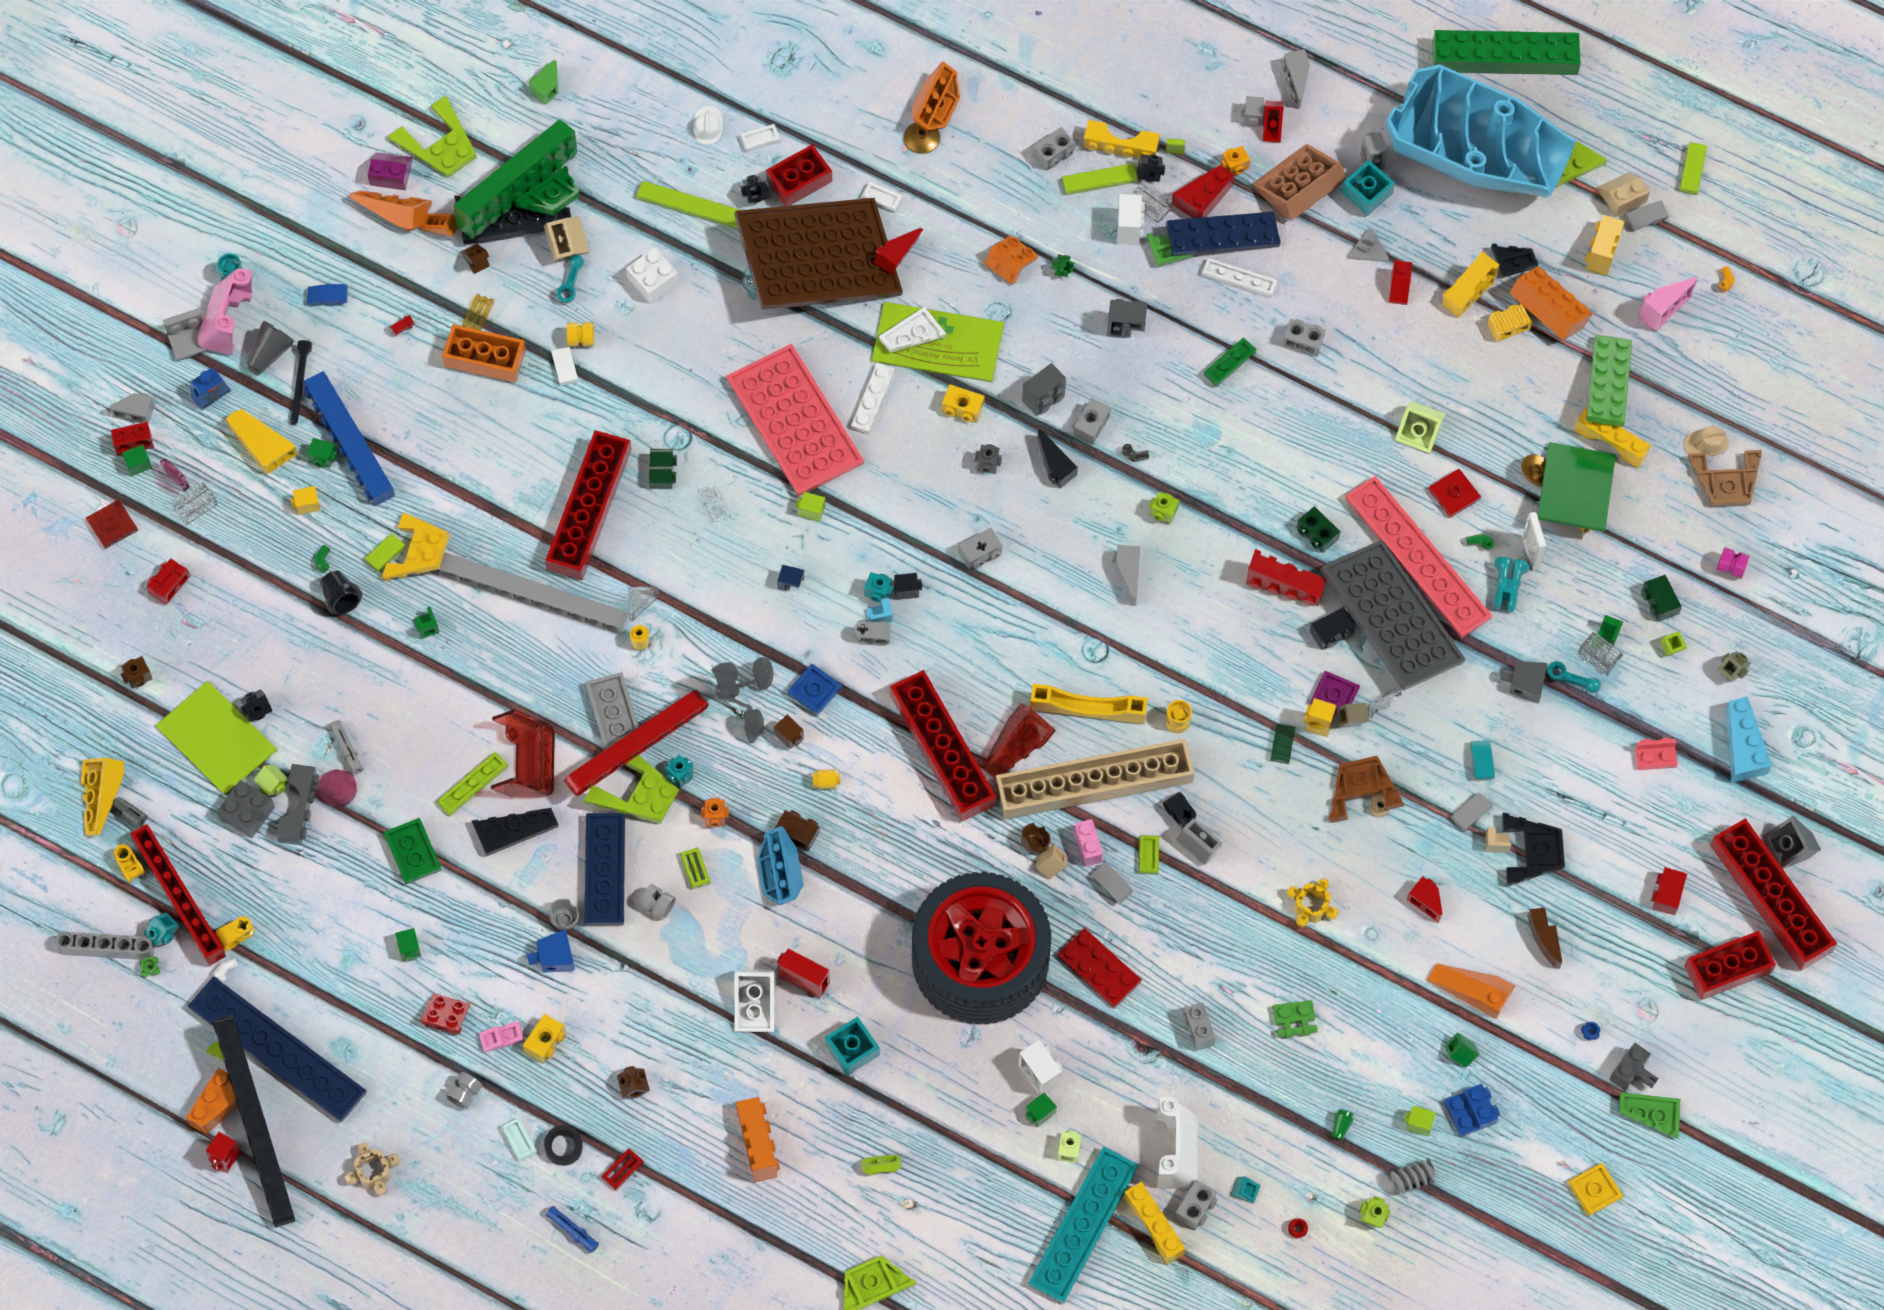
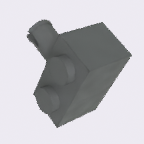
(1633, 1067)

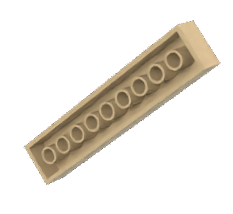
(1094, 778)

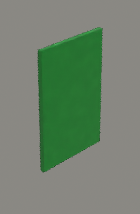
(1576, 487)

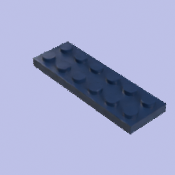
(1223, 233)
(604, 869)

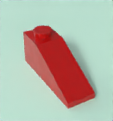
(895, 250)

